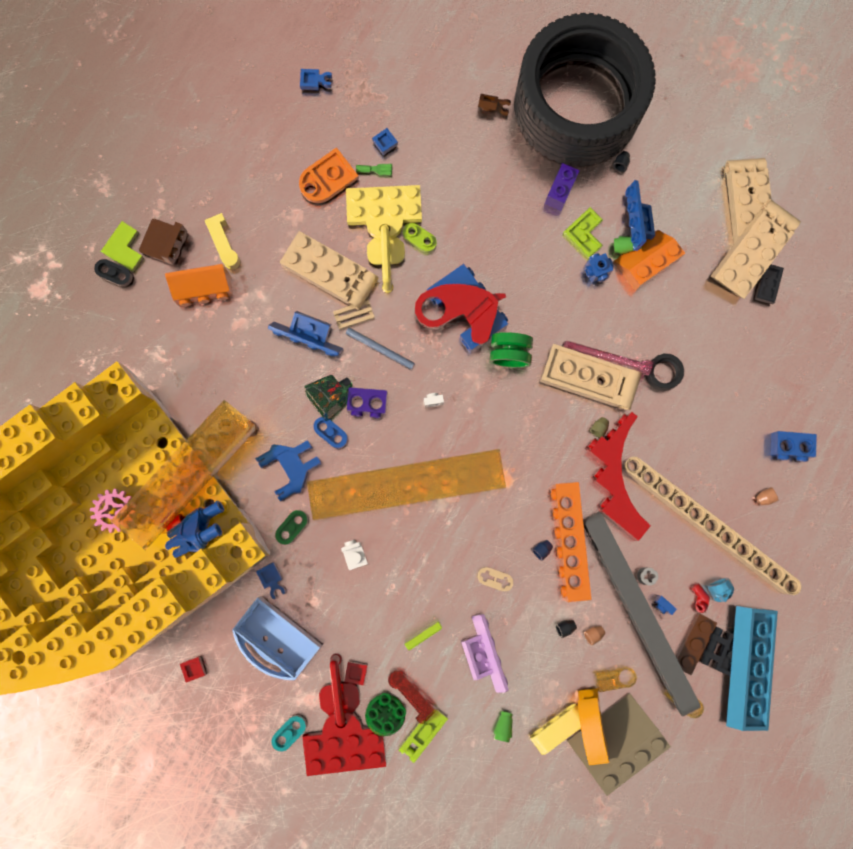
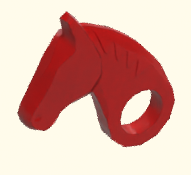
(462, 299)

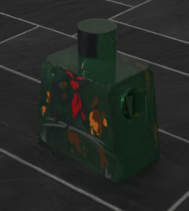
(328, 395)

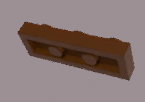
(695, 642)

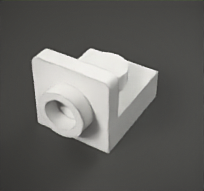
(354, 554)

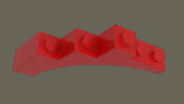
(610, 479)

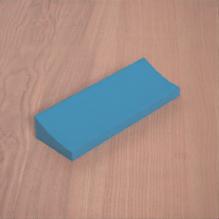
(752, 669)

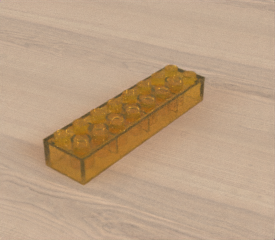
(183, 475)

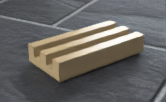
(354, 314)

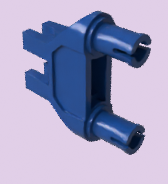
(292, 465)
(193, 530)

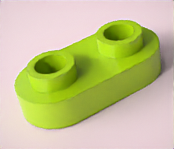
(418, 238)

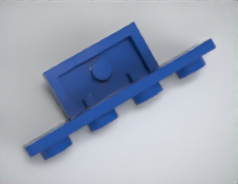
(640, 217)
(309, 331)

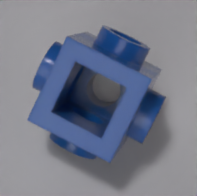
(598, 273)

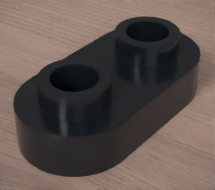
(114, 273)

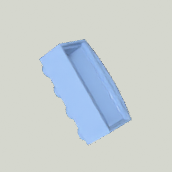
(266, 620)

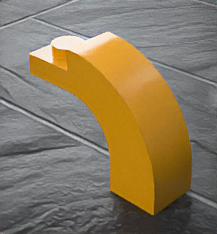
(592, 727)

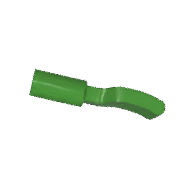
(380, 169)

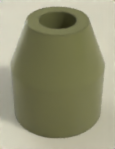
(600, 427)

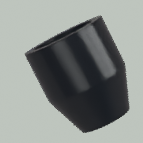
(622, 161)
(565, 628)

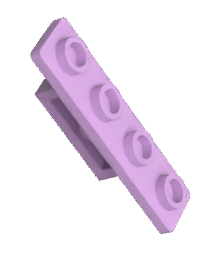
(483, 656)

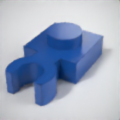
(311, 79)
(270, 577)

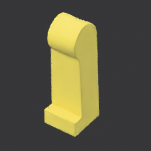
(228, 256)

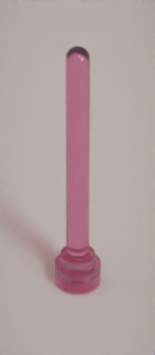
(643, 366)

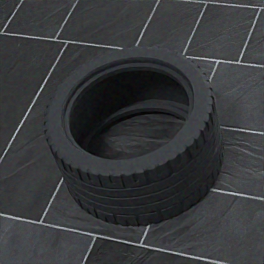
(591, 40)

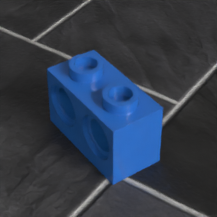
(793, 441)

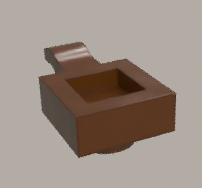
(490, 103)

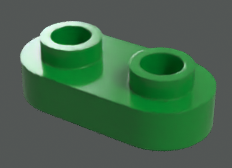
(292, 527)

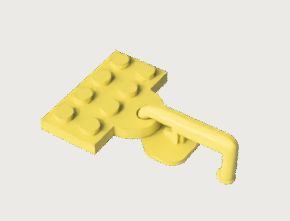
(384, 210)

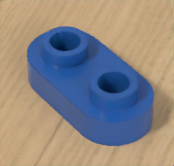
(330, 433)

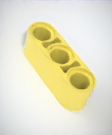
(557, 729)

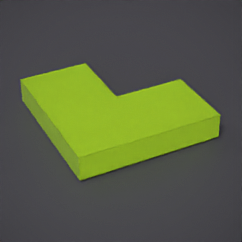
(580, 232)
(118, 247)

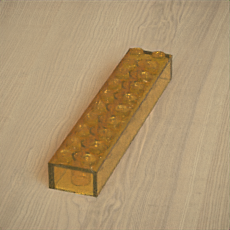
(406, 485)

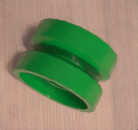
(511, 350)

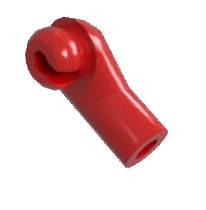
(702, 599)

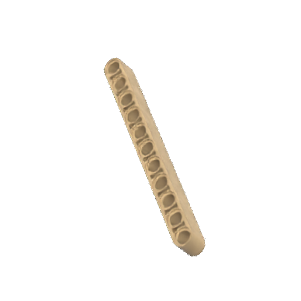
(719, 527)

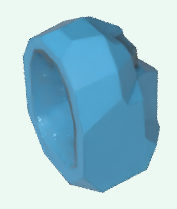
(721, 590)

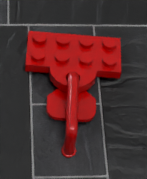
(341, 745)

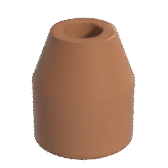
(767, 497)
(594, 634)

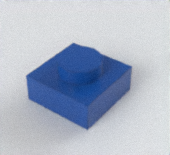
(385, 141)
(663, 605)

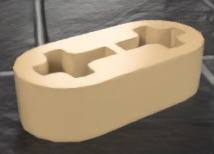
(496, 574)

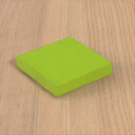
(423, 634)

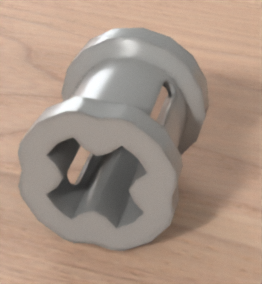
(651, 580)

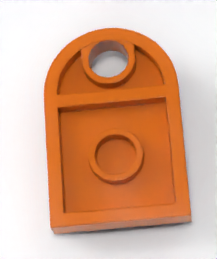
(328, 176)

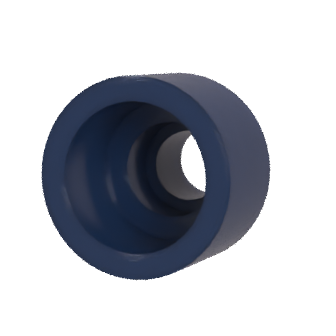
(542, 549)

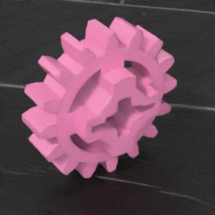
(109, 503)

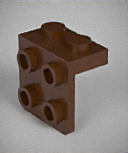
(163, 241)

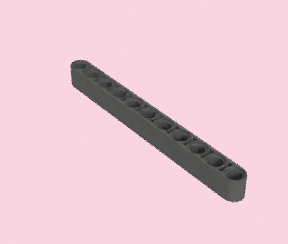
(641, 614)

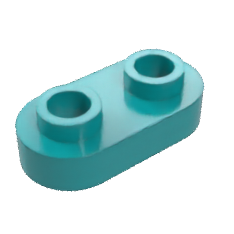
(289, 732)

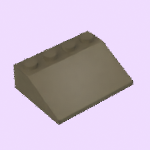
(631, 744)

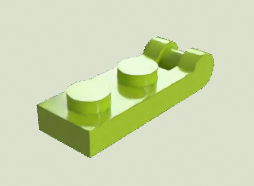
(423, 735)

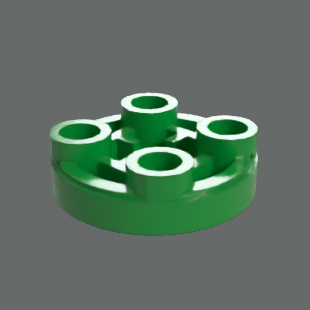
(385, 715)

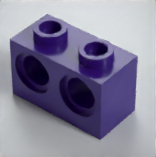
(561, 187)
(368, 397)

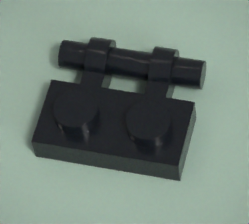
(724, 658)

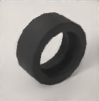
(679, 368)

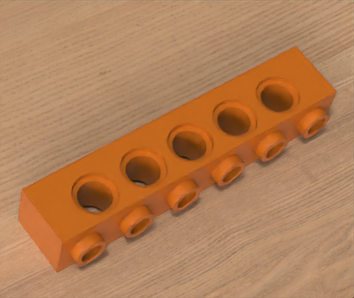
(582, 590)

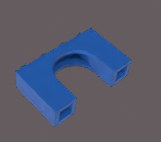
(466, 276)

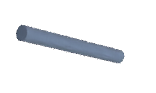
(380, 348)

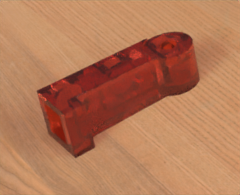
(413, 694)

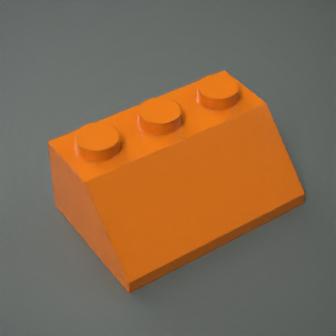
(650, 261)
(199, 285)

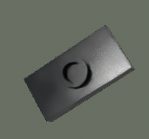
(769, 284)

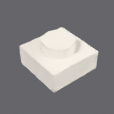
(433, 400)

